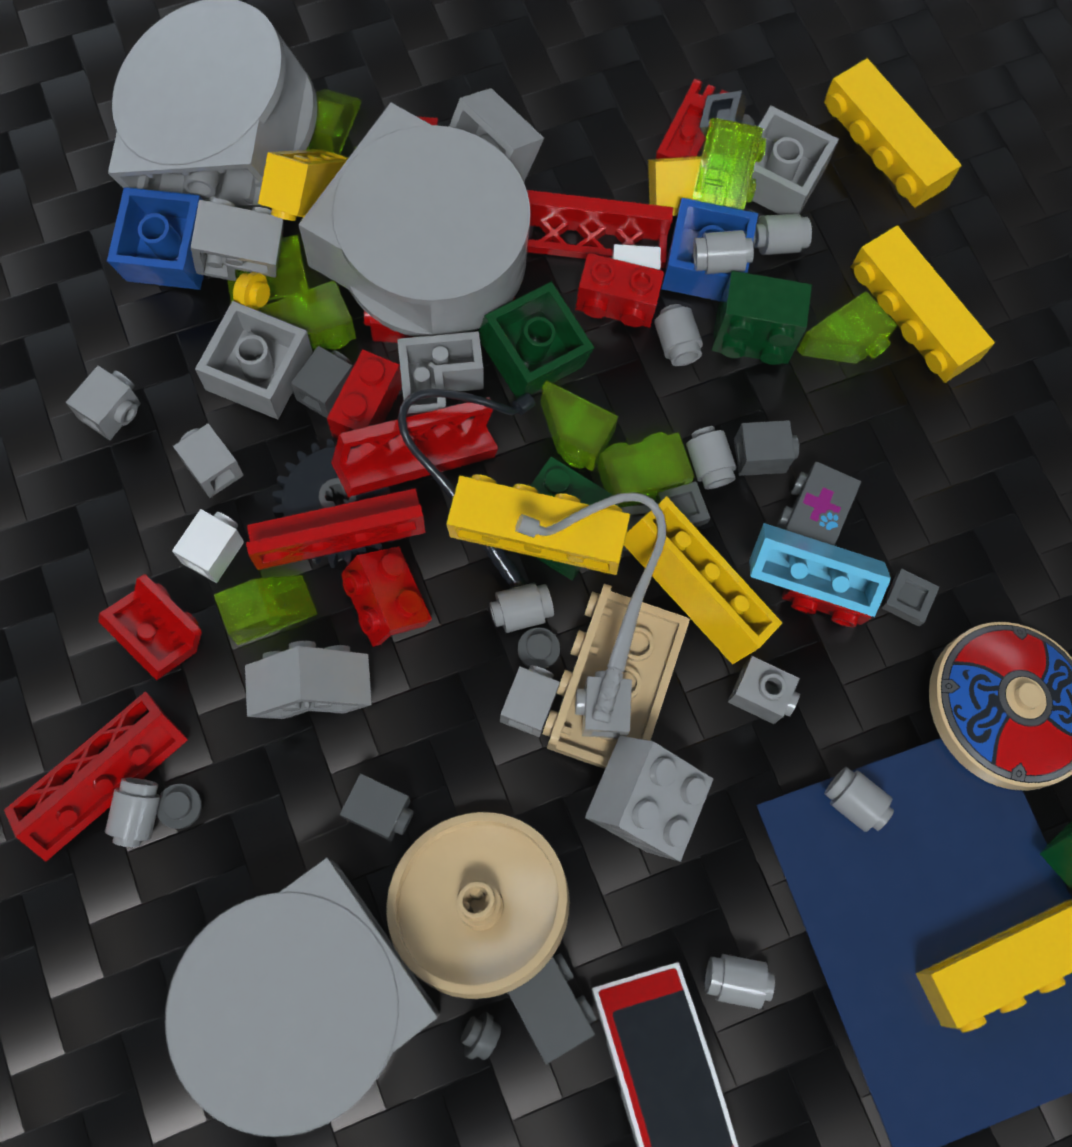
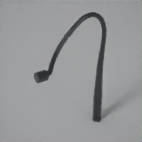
(520, 406)

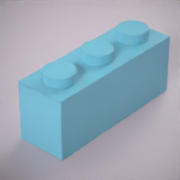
(819, 570)

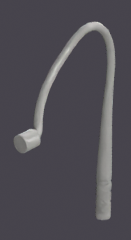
(619, 655)

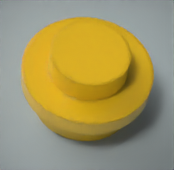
(251, 290)

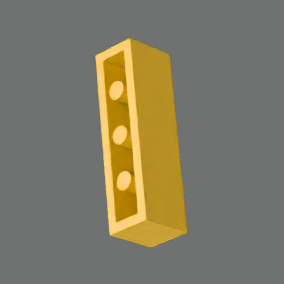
(891, 133)
(296, 180)
(921, 304)
(489, 514)
(703, 584)
(1001, 970)

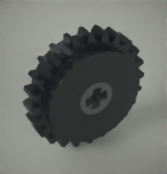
(316, 486)

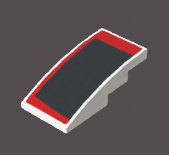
(663, 1061)

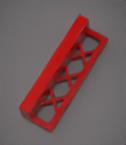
(596, 217)
(388, 461)
(335, 529)
(71, 807)

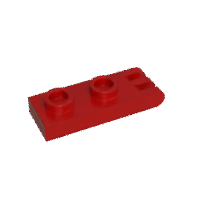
(684, 135)

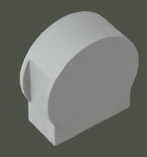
(208, 103)
(422, 226)
(291, 1007)

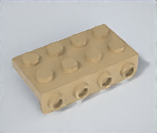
(648, 664)

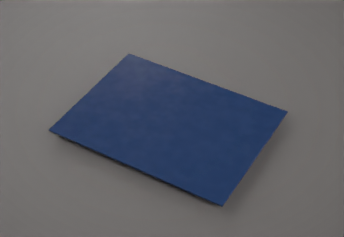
(896, 900)

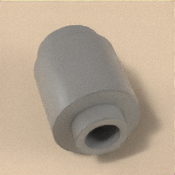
(782, 234)
(722, 252)
(679, 335)
(711, 457)
(522, 607)
(859, 800)
(133, 812)
(739, 981)

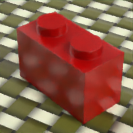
(366, 394)

